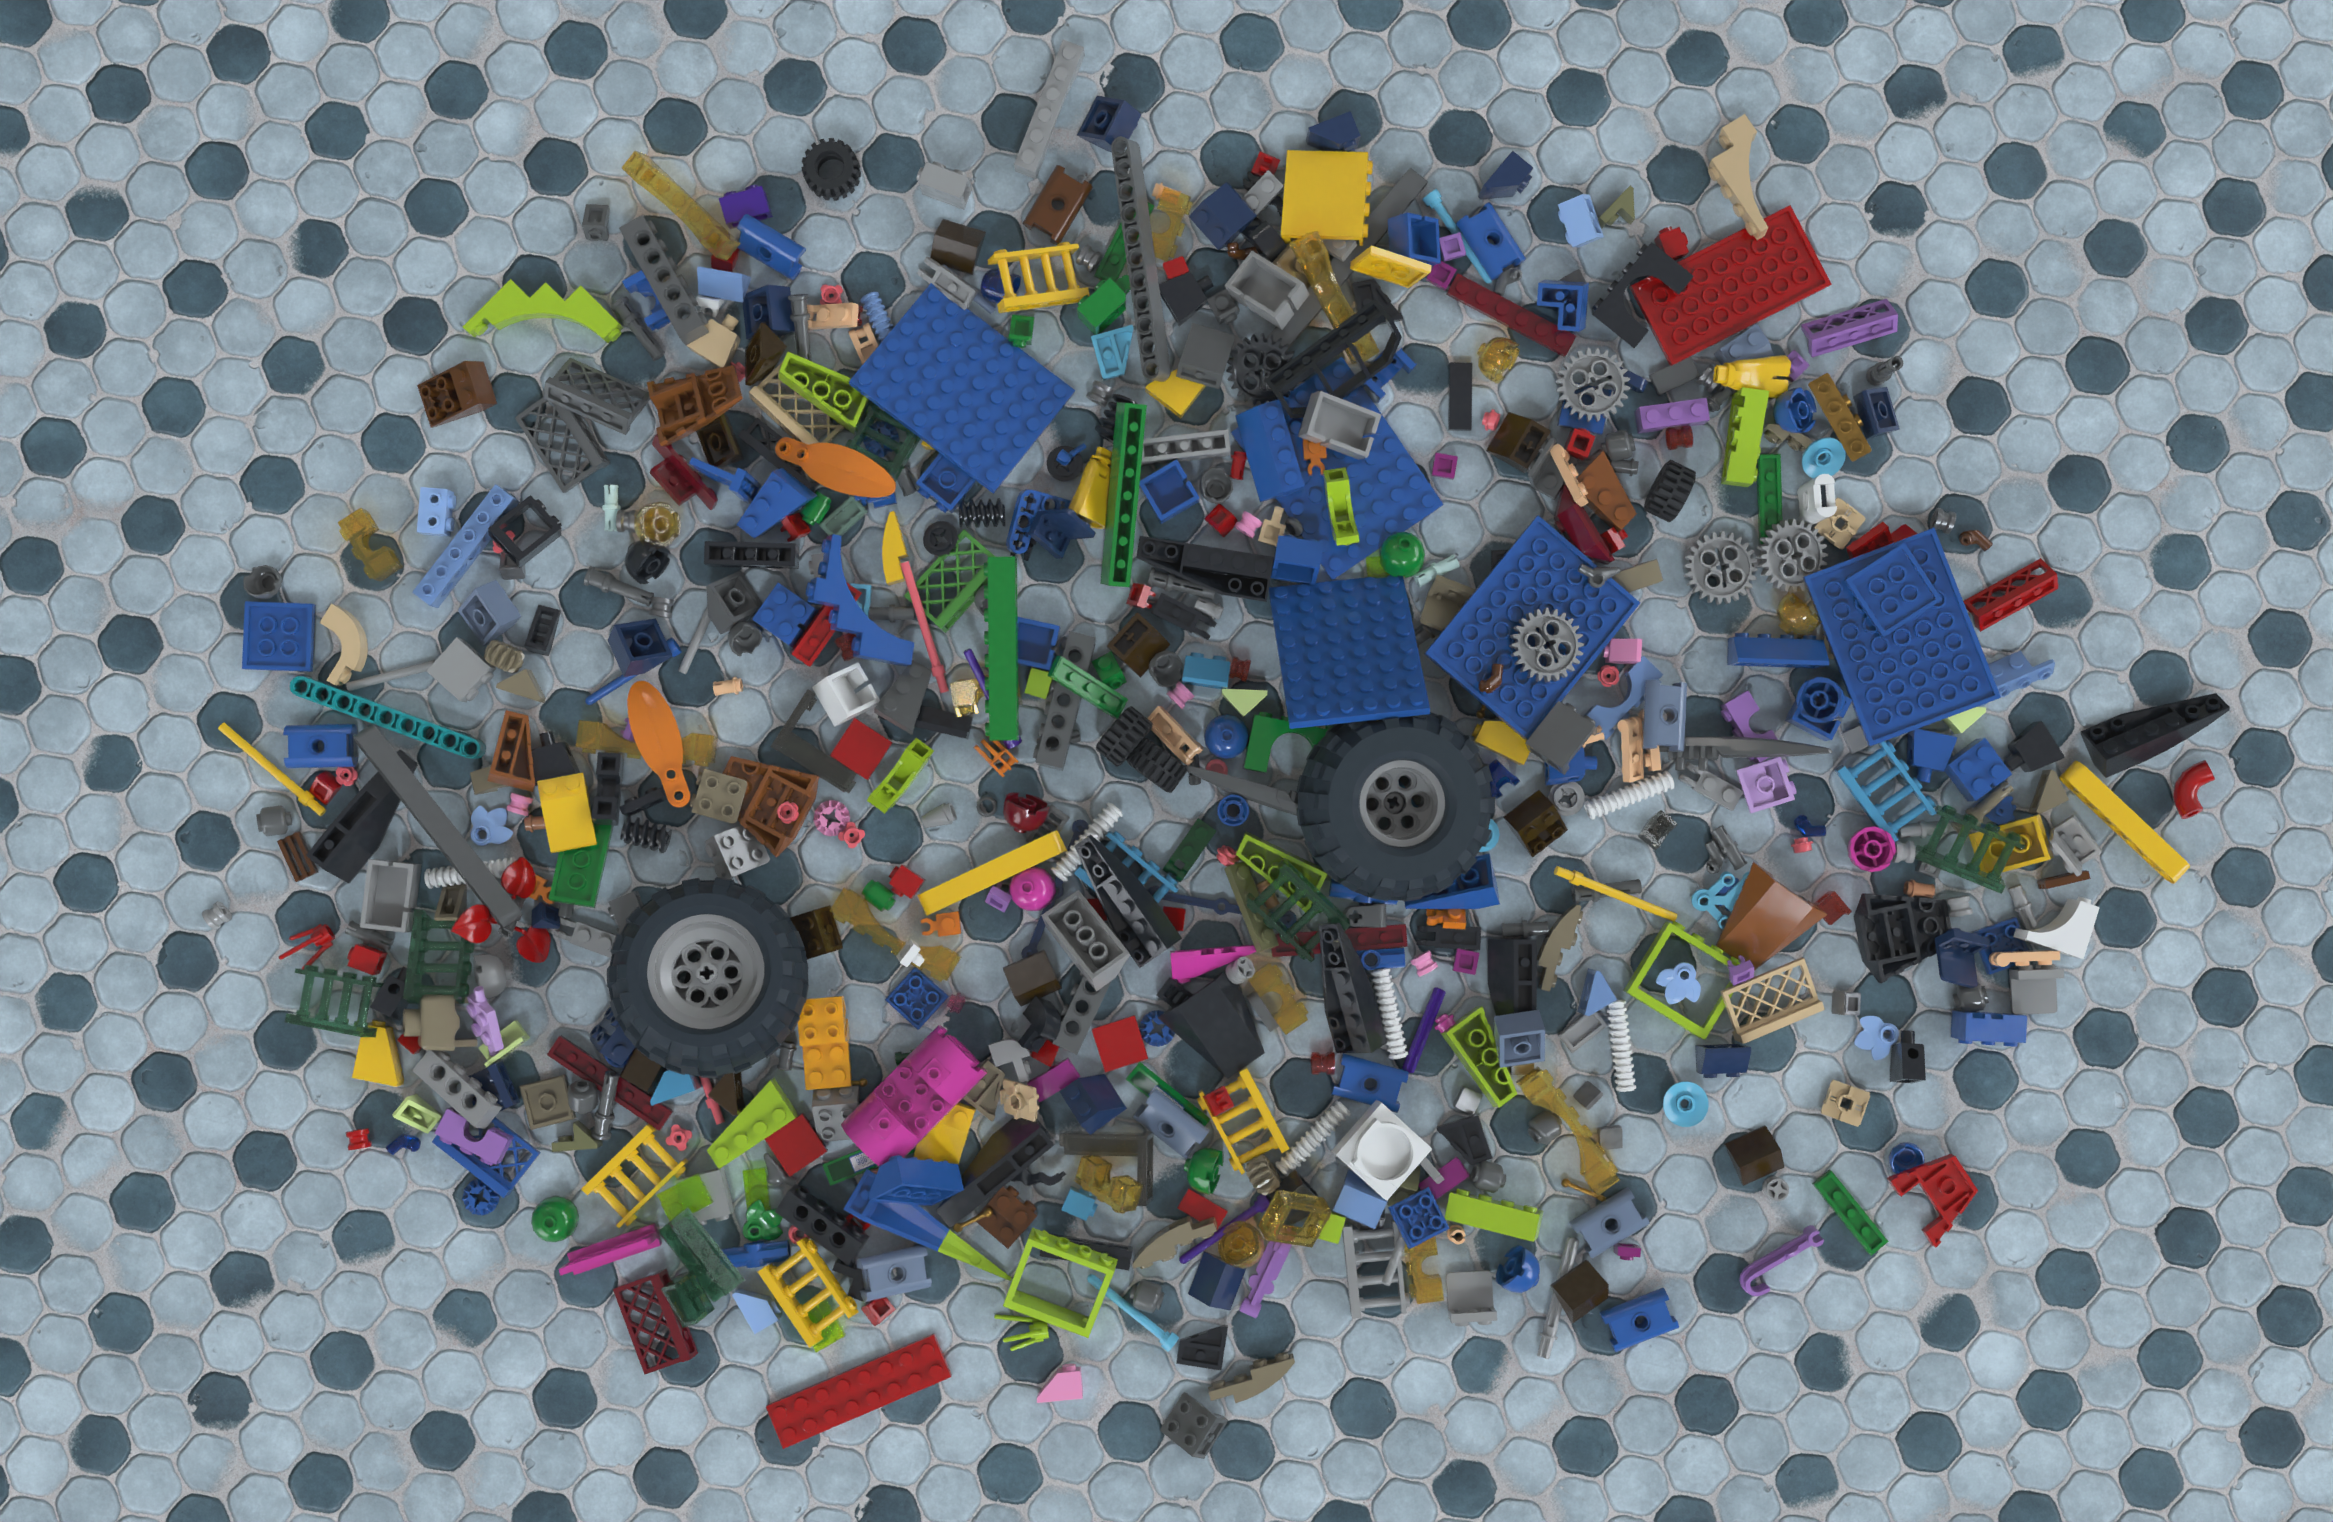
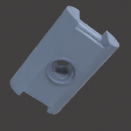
(1672, 701)
(1170, 1123)
(1592, 1222)
(878, 1268)

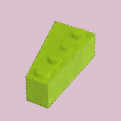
(824, 389)
(1744, 436)
(1265, 857)
(1476, 1049)
(757, 1121)
(1494, 1215)

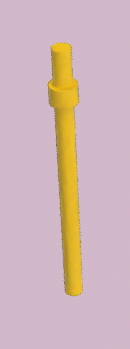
(304, 797)
(1577, 878)

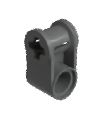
(1369, 916)

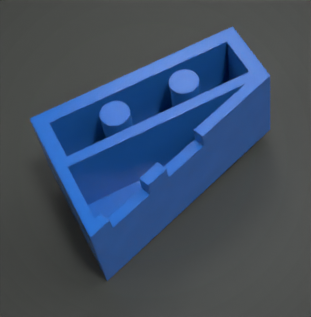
(774, 502)
(1988, 1028)

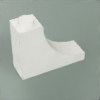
(2068, 931)

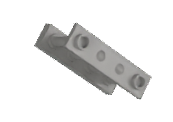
(1355, 1281)

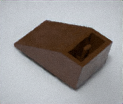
(457, 393)

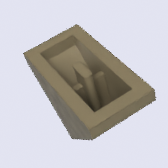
(524, 685)
(2048, 793)
(451, 903)

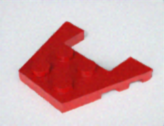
(1945, 1186)

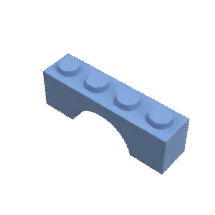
(1636, 678)

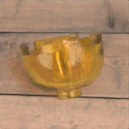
(1497, 357)
(657, 522)
(1796, 615)
(1241, 1245)

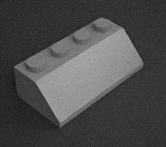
(1086, 939)

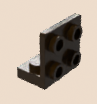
(818, 931)

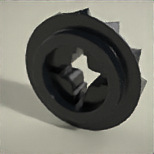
(1060, 473)
(939, 529)

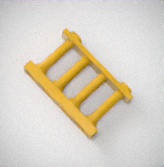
(1031, 298)
(1265, 1121)
(614, 1169)
(786, 1294)

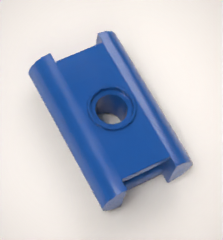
(770, 247)
(1491, 257)
(304, 742)
(1358, 1070)
(1655, 1323)

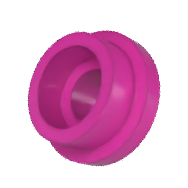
(1444, 1022)

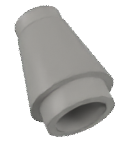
(939, 816)

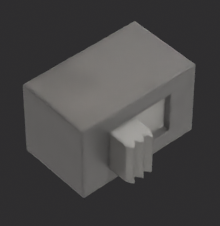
(1927, 869)

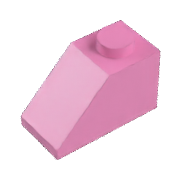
(1623, 651)
(1063, 1385)

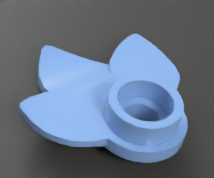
(492, 823)
(1677, 986)
(1872, 1036)

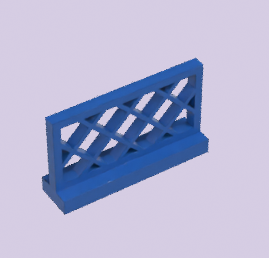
(740, 484)
(486, 1172)

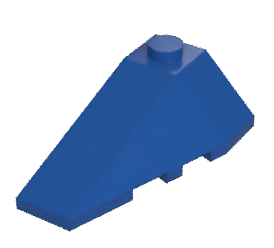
(1469, 890)

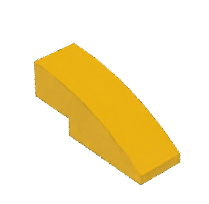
(893, 550)

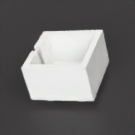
(838, 694)

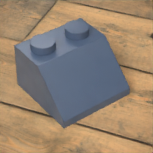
(1748, 345)
(489, 612)
(1519, 1038)

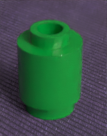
(816, 509)
(879, 895)

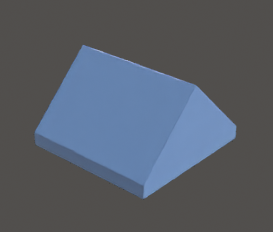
(722, 284)
(1595, 993)
(1359, 1201)

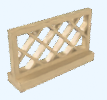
(783, 418)
(1779, 1018)

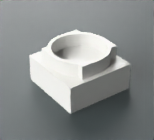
(1381, 1150)

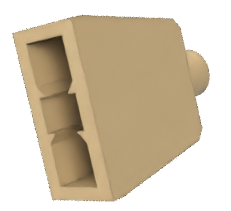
(719, 344)

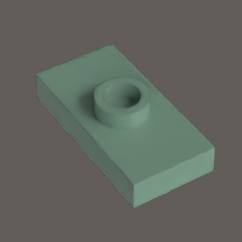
(843, 517)

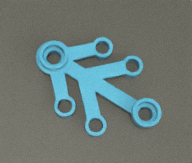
(1712, 899)

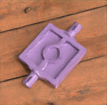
(484, 1021)

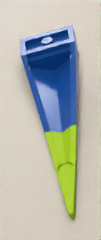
(915, 1225)

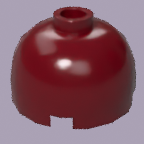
(1024, 813)

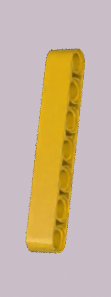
(2124, 822)
(992, 872)

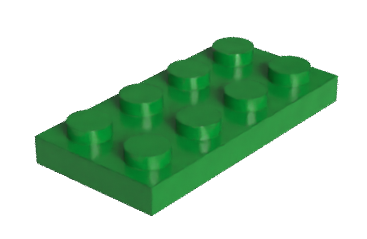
(581, 871)

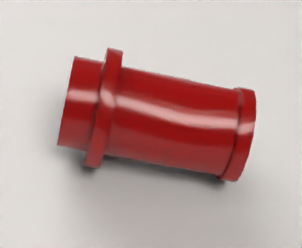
(1238, 465)

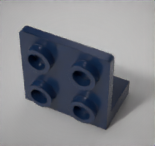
(497, 1081)

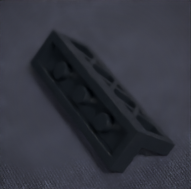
(769, 455)
(943, 722)
(1117, 1251)

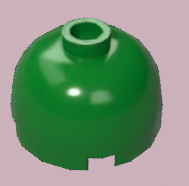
(1402, 554)
(1203, 1169)
(555, 1219)

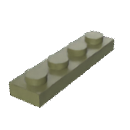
(1241, 884)

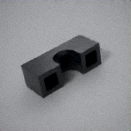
(609, 786)

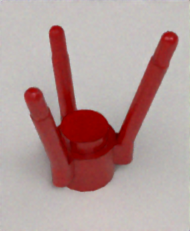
(321, 935)

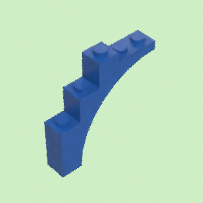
(832, 591)

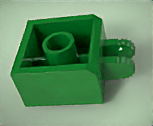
(1104, 304)

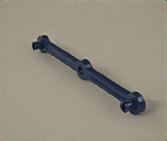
(1078, 828)
(1287, 919)

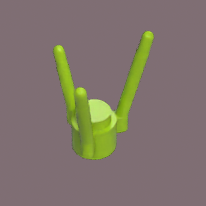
(1038, 1331)

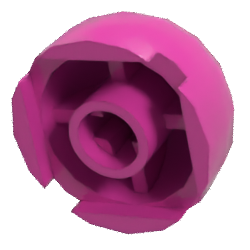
(1871, 849)
(1032, 889)

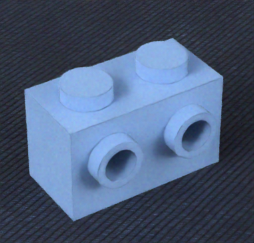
(1580, 221)
(436, 512)

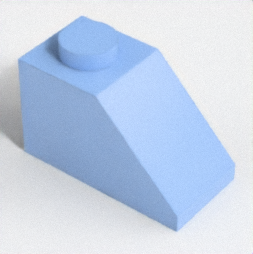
(757, 1309)

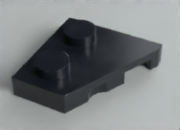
(1367, 291)
(1468, 1138)
(1203, 1349)

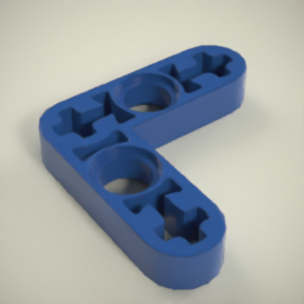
(1037, 505)

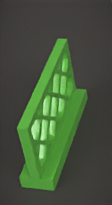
(964, 597)

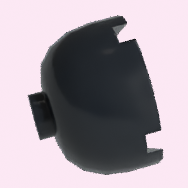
(646, 560)

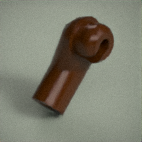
(1239, 254)
(1975, 537)
(1494, 681)

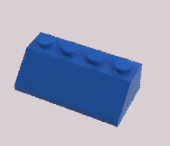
(1270, 451)
(1777, 651)
(915, 1181)

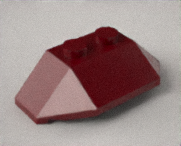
(1579, 528)

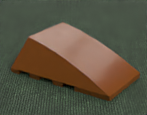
(693, 401)
(765, 792)
(1765, 918)

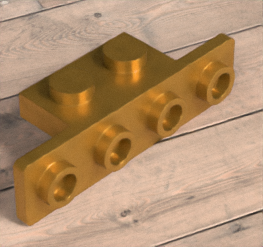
(1840, 417)

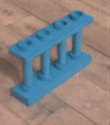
(1876, 811)
(1135, 854)

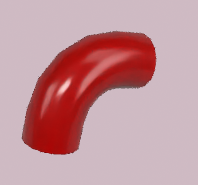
(2187, 788)

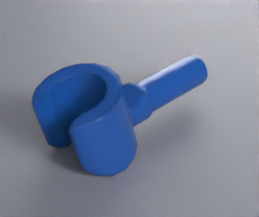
(1065, 457)

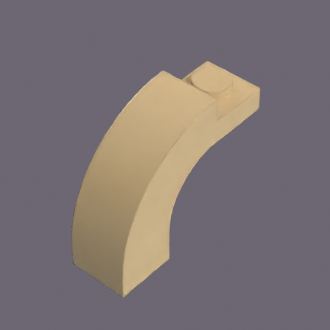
(352, 640)

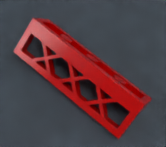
(2015, 597)
(817, 634)

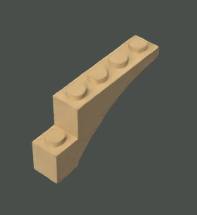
(1733, 175)

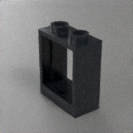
(509, 547)

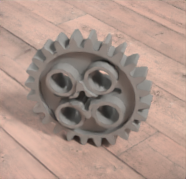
(1584, 366)
(1774, 561)
(1740, 564)
(1563, 634)

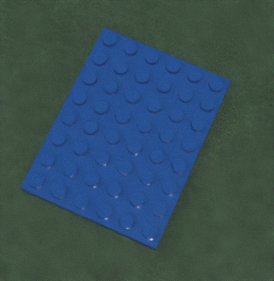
(962, 388)
(1385, 488)
(1531, 576)
(1347, 651)
(1918, 670)

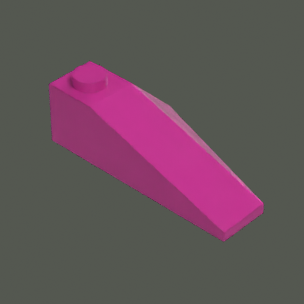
(1195, 962)

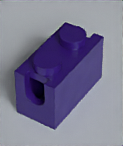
(751, 202)

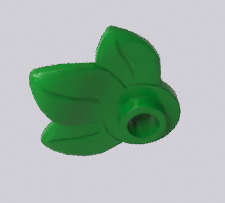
(765, 1220)

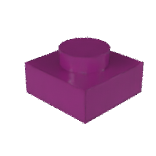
(1441, 275)
(1444, 466)
(1465, 961)
(1627, 1251)

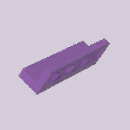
(1853, 330)

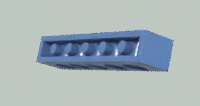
(464, 547)

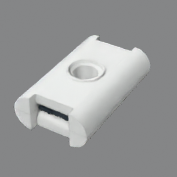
(1817, 499)

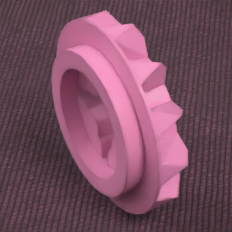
(841, 813)

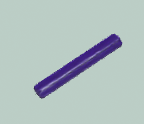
(1423, 1030)

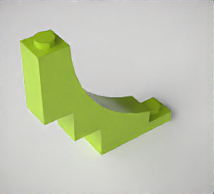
(514, 305)

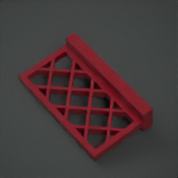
(681, 1336)

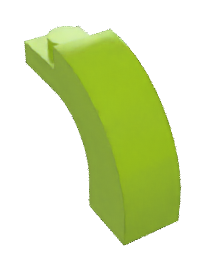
(1340, 507)
(901, 776)

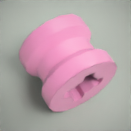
(1248, 524)
(1180, 695)
(519, 804)
(1424, 963)

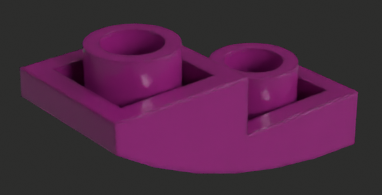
(1054, 1079)
(1452, 1172)

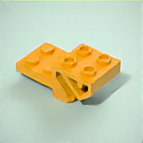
(825, 1043)

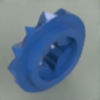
(875, 447)
(1147, 1025)
(470, 1200)

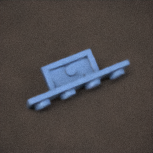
(2016, 672)

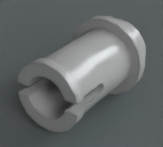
(1209, 608)

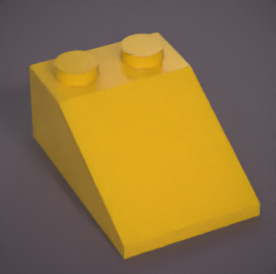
(567, 812)
(2035, 848)
(948, 1137)

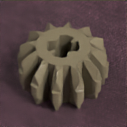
(504, 656)
(1262, 1175)

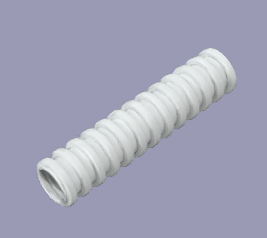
(1629, 795)
(1097, 830)
(450, 876)
(1389, 1013)
(1621, 1046)
(1313, 1138)

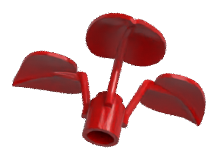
(476, 921)

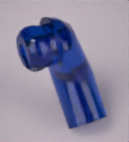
(1806, 828)
(404, 1141)

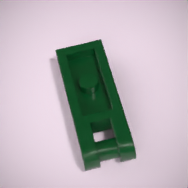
(1190, 849)

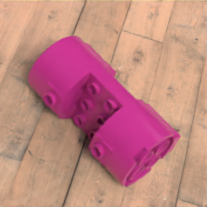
(913, 1097)

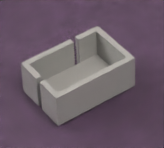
(1267, 290)
(1339, 425)
(390, 895)

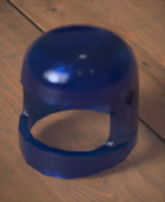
(992, 286)
(1500, 777)

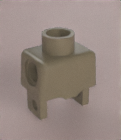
(435, 1023)

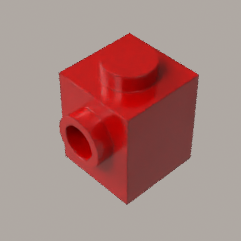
(1672, 242)
(1579, 443)
(905, 881)
(366, 959)

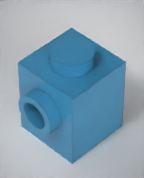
(1079, 1203)

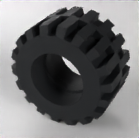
(828, 151)
(1670, 491)
(1123, 736)
(1156, 765)

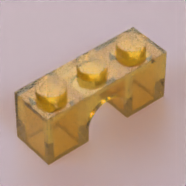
(1176, 206)
(358, 530)
(967, 695)
(1290, 1014)
(1118, 1192)
(1425, 1287)

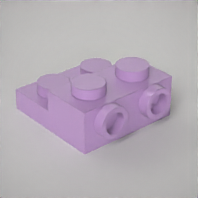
(1766, 784)

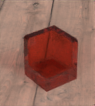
(1833, 906)

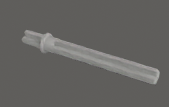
(1555, 1308)

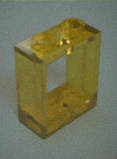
(1278, 1210)

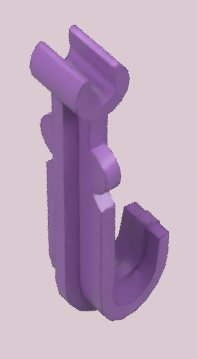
(1790, 1249)
(1267, 1271)

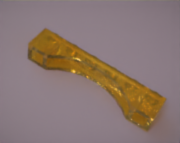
(697, 219)
(1317, 267)
(599, 736)
(855, 910)
(1593, 1166)

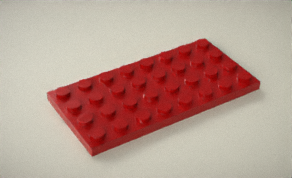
(1732, 287)

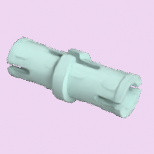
(611, 506)
(1439, 568)

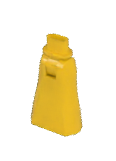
(1755, 374)
(1092, 493)

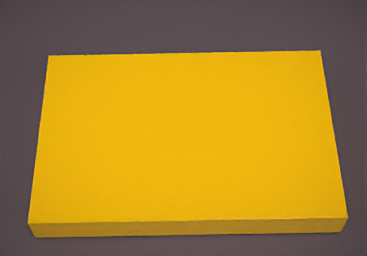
(1390, 267)

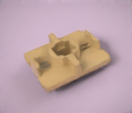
(1842, 536)
(1019, 1100)
(1856, 1110)

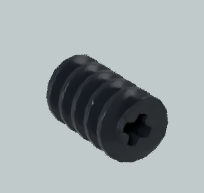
(1106, 431)
(982, 513)
(645, 834)

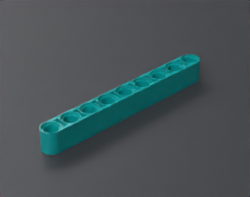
(378, 713)

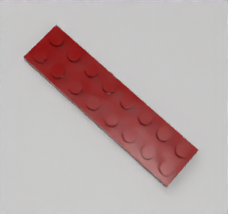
(858, 1391)

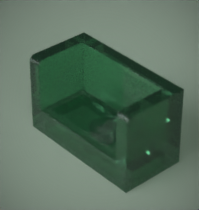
(687, 1298)

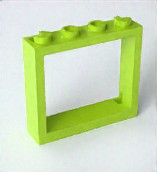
(1647, 961)
(1051, 1312)

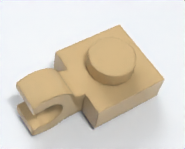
(1272, 529)

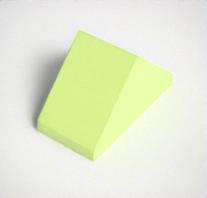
(1244, 700)
(1960, 722)
(417, 1113)

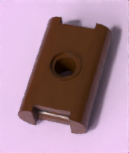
(1057, 188)

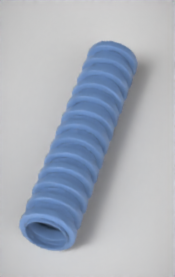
(877, 314)

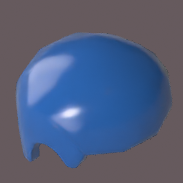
(1905, 1156)

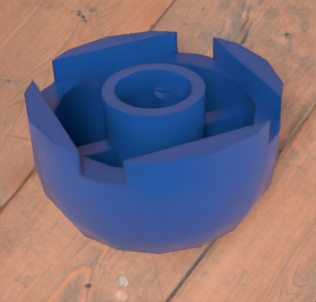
(1795, 410)
(1820, 700)
(1226, 736)
(1520, 1270)

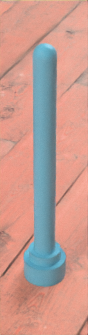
(1434, 200)
(1166, 1338)

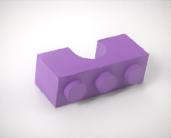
(1666, 415)
(1738, 712)
(455, 1129)

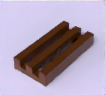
(290, 862)
(2062, 879)

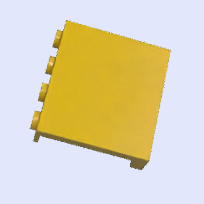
(1326, 195)

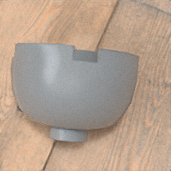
(490, 974)

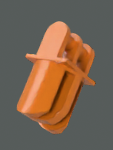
(1006, 765)

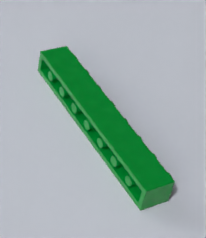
(1123, 494)
(1002, 648)

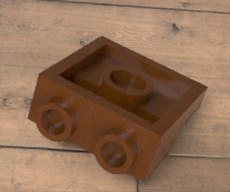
(1009, 1216)

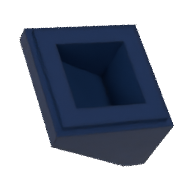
(545, 916)

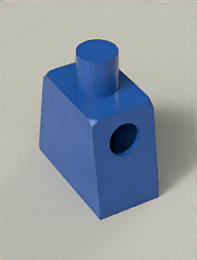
(1928, 752)
(1575, 773)

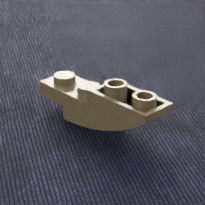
(1560, 936)
(1164, 1243)
(1262, 1377)

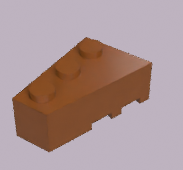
(1606, 493)
(513, 754)

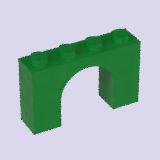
(1264, 733)

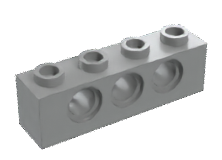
(1186, 447)
(430, 1070)

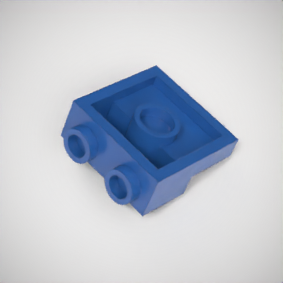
(944, 484)

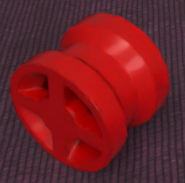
(358, 1139)

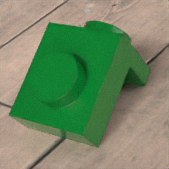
(1021, 330)
(1109, 671)

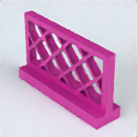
(612, 1249)

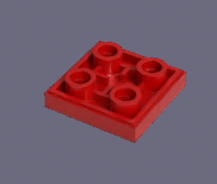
(861, 749)
(1119, 1043)
(796, 1144)

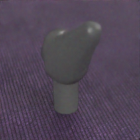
(1598, 575)
(776, 1173)

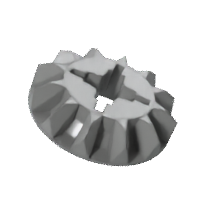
(1576, 801)

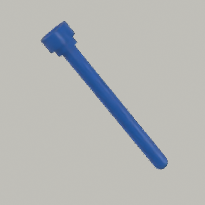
(619, 681)

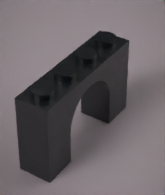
(1653, 263)

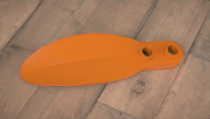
(838, 468)
(658, 738)

